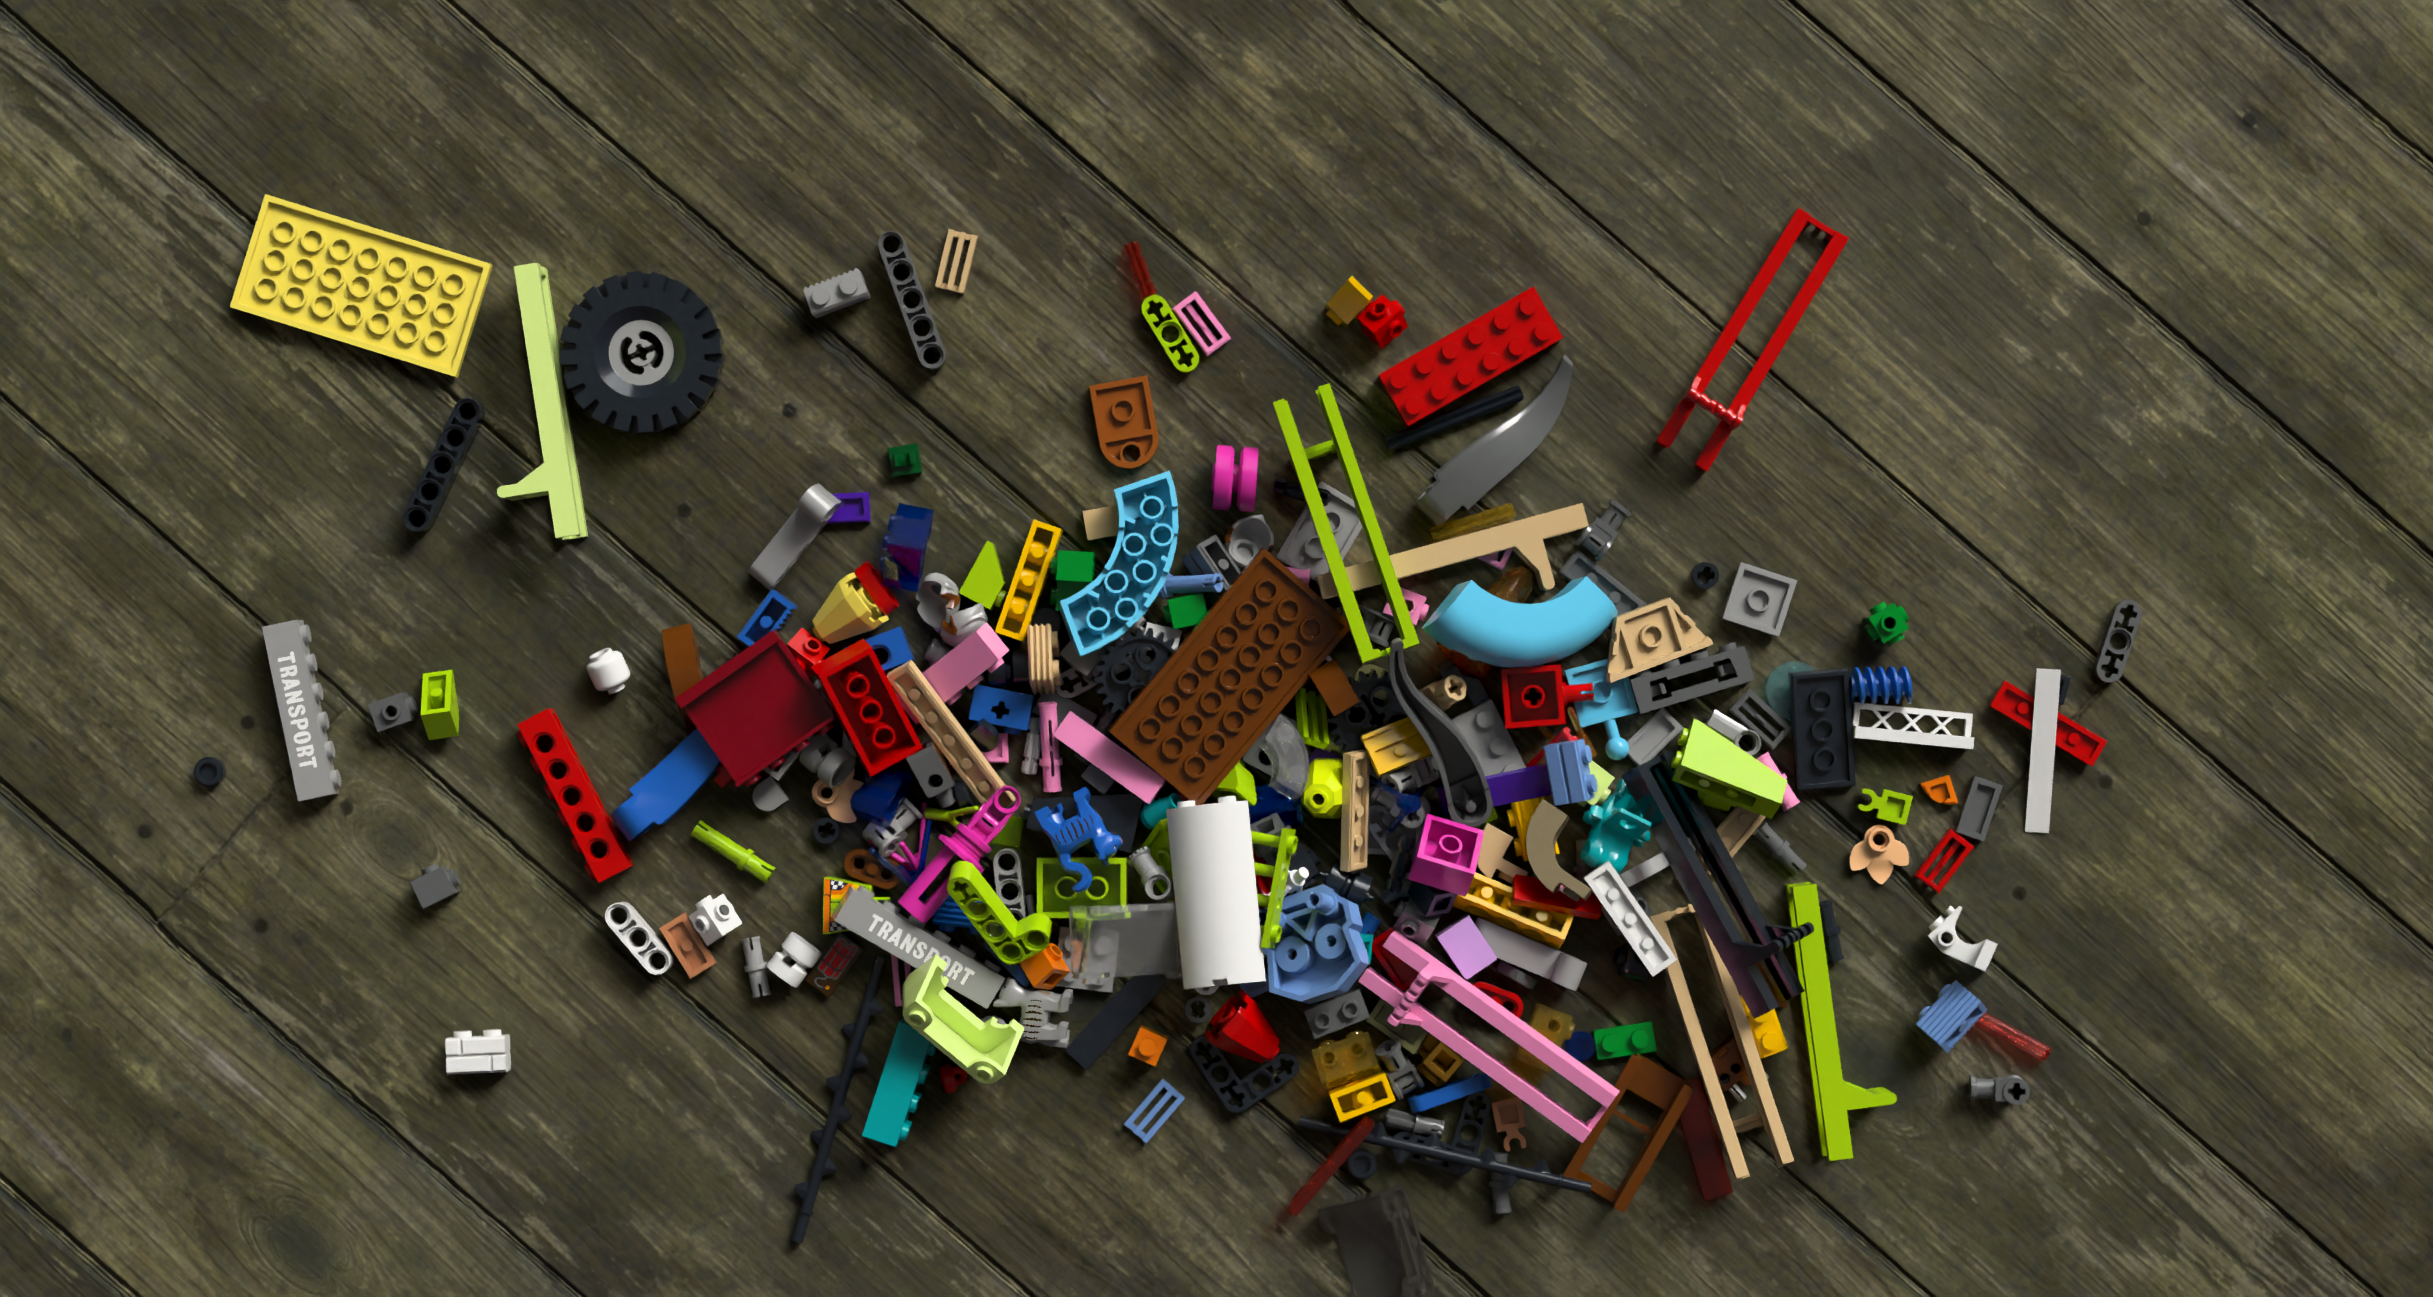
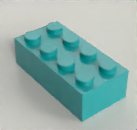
(898, 1086)

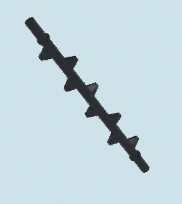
(838, 1112)
(1457, 1161)

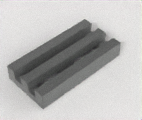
(1742, 702)

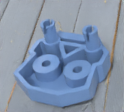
(1318, 968)

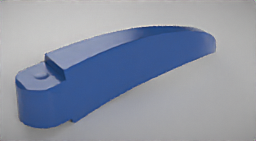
(667, 787)

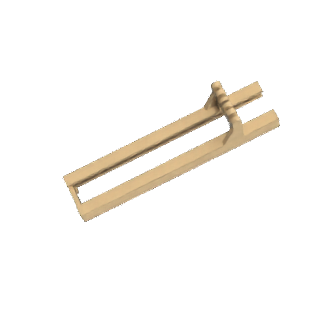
(1522, 536)
(1724, 1126)

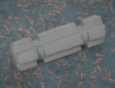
(1032, 747)

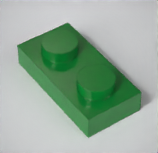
(1624, 1040)

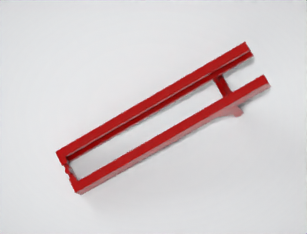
(1733, 416)

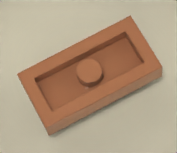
(688, 945)

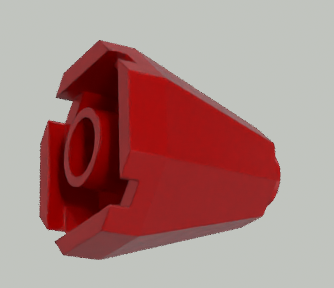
(1243, 1030)

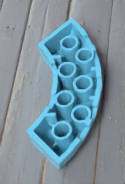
(1134, 571)
(1519, 633)

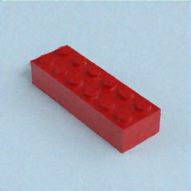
(1470, 357)

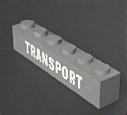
(301, 710)
(916, 945)

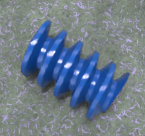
(1880, 684)

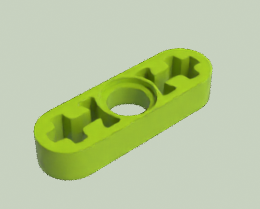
(1151, 319)

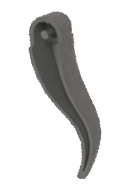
(1495, 453)
(1459, 768)

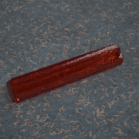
(2013, 1036)

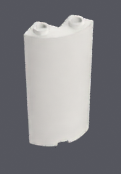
(1215, 893)

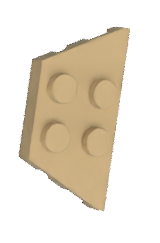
(1651, 638)

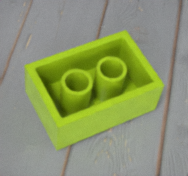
(1056, 885)

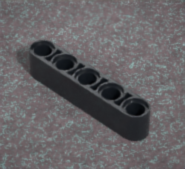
(432, 475)

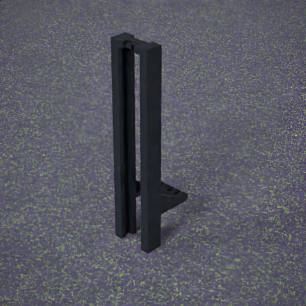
(1764, 939)

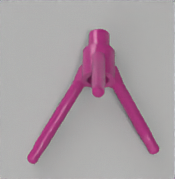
(912, 861)

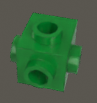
(1875, 623)

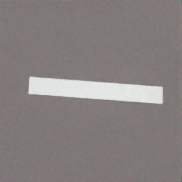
(2042, 750)

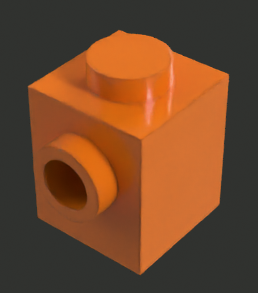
(1045, 968)

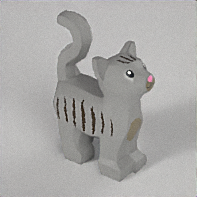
(1035, 1012)

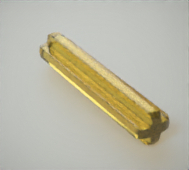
(1472, 523)

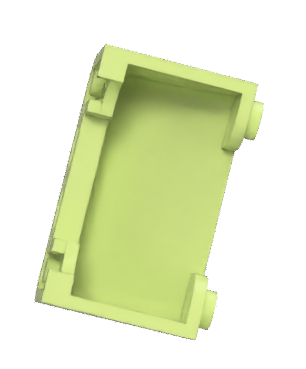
(975, 1046)

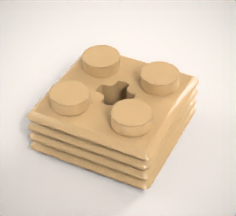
(1042, 666)

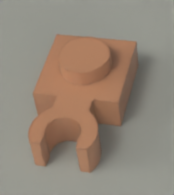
(1509, 1117)

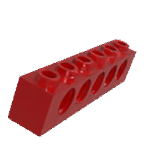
(576, 777)

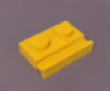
(1395, 746)

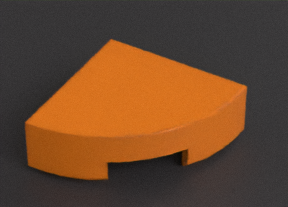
(1940, 790)

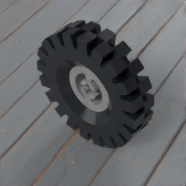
(625, 311)

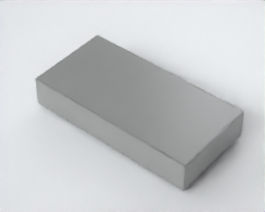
(1653, 737)

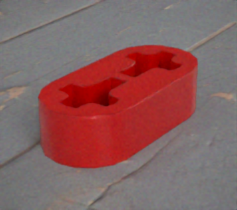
(874, 586)

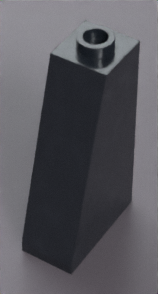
(1118, 812)

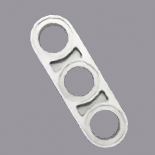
(625, 933)

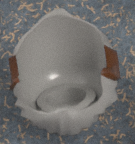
(1247, 538)
(938, 599)
(963, 624)

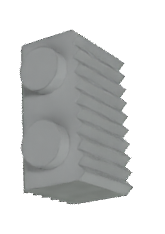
(836, 293)

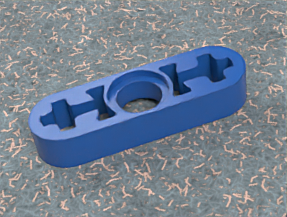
(1449, 1092)

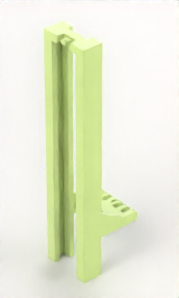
(559, 472)

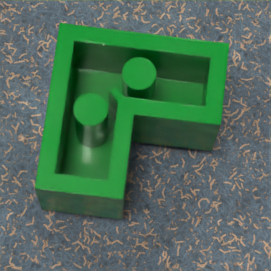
(1073, 573)

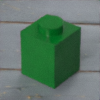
(1185, 610)

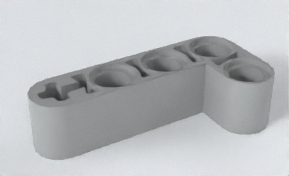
(795, 536)
(1532, 955)

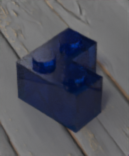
(906, 547)

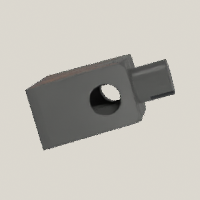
(929, 762)

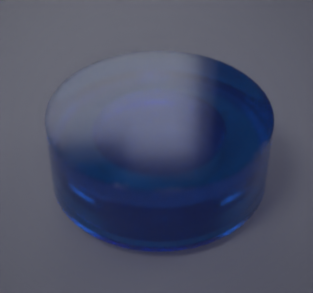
(1580, 1045)

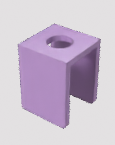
(1466, 946)

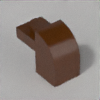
(1334, 687)

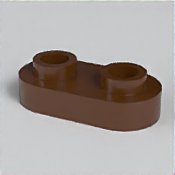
(872, 870)

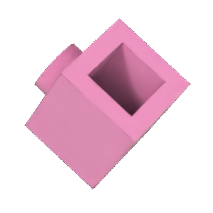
(1415, 605)

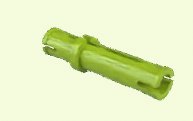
(726, 847)

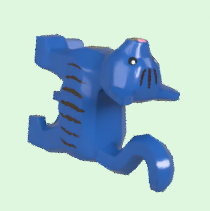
(1075, 832)

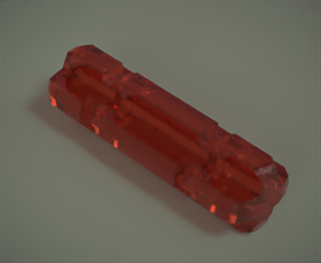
(1139, 269)

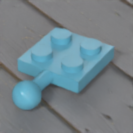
(1610, 702)

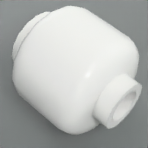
(608, 670)

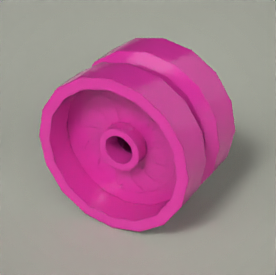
(1235, 478)

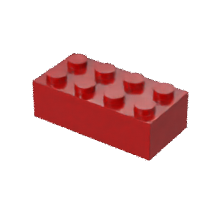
(867, 707)

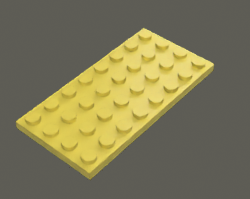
(361, 285)

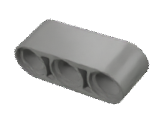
(1013, 876)

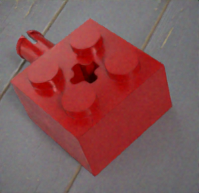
(1555, 696)

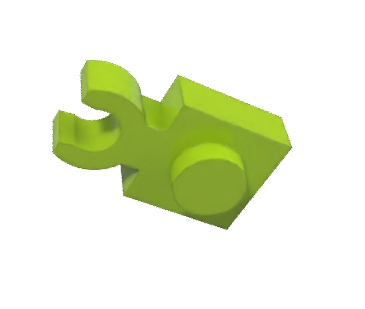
(1890, 805)

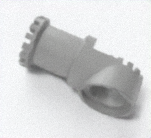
(1151, 873)

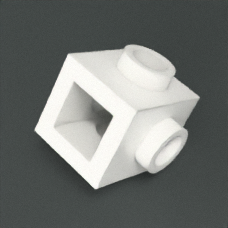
(714, 918)

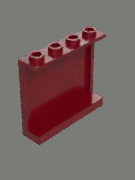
(757, 709)

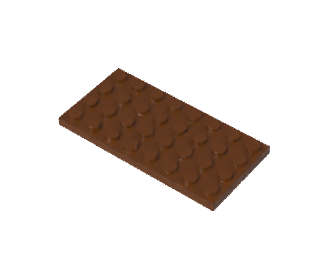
(1230, 677)

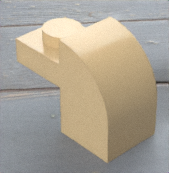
(1491, 854)

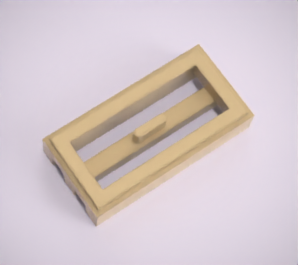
(945, 257)

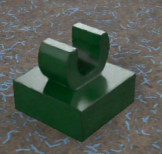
(905, 460)

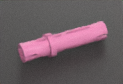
(1052, 780)

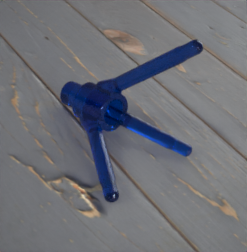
(1405, 802)
(908, 877)

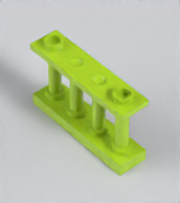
(1286, 846)

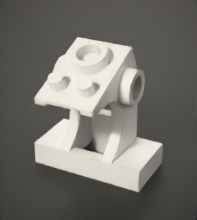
(1976, 955)

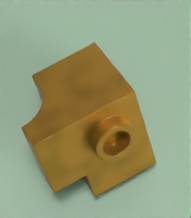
(1438, 1061)

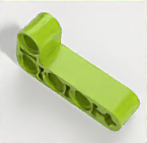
(968, 886)

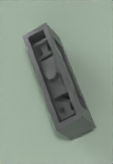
(1737, 664)

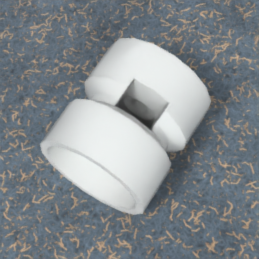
(802, 952)

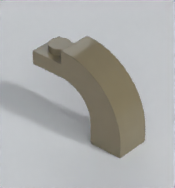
(1541, 839)

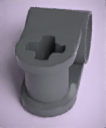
(1373, 622)

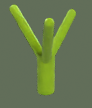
(948, 815)

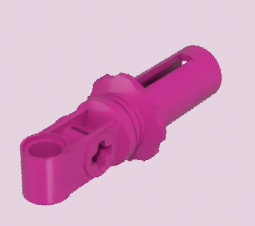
(969, 843)

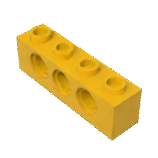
(1028, 580)
(1494, 903)

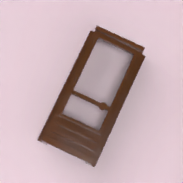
(1661, 1089)

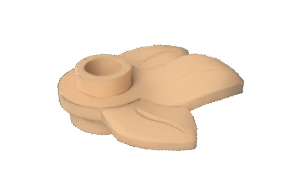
(839, 803)
(1878, 858)

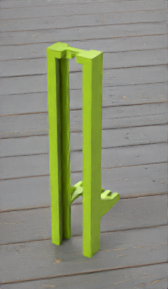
(1341, 445)
(1830, 1091)

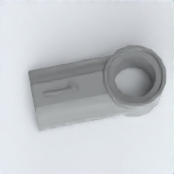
(1732, 730)

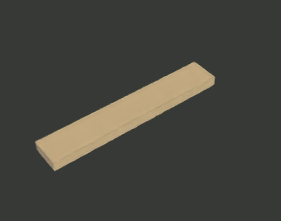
(947, 733)

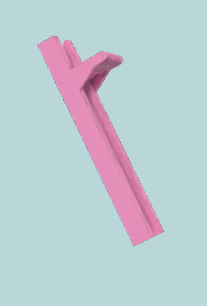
(1412, 1012)

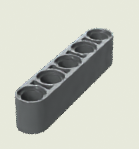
(902, 290)

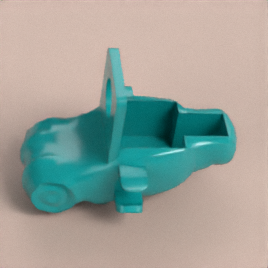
(1614, 829)

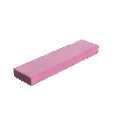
(1109, 757)

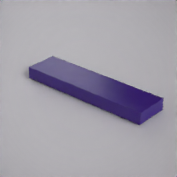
(1512, 786)

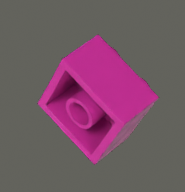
(1446, 855)

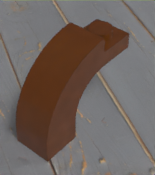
(682, 663)

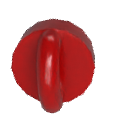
(947, 1077)

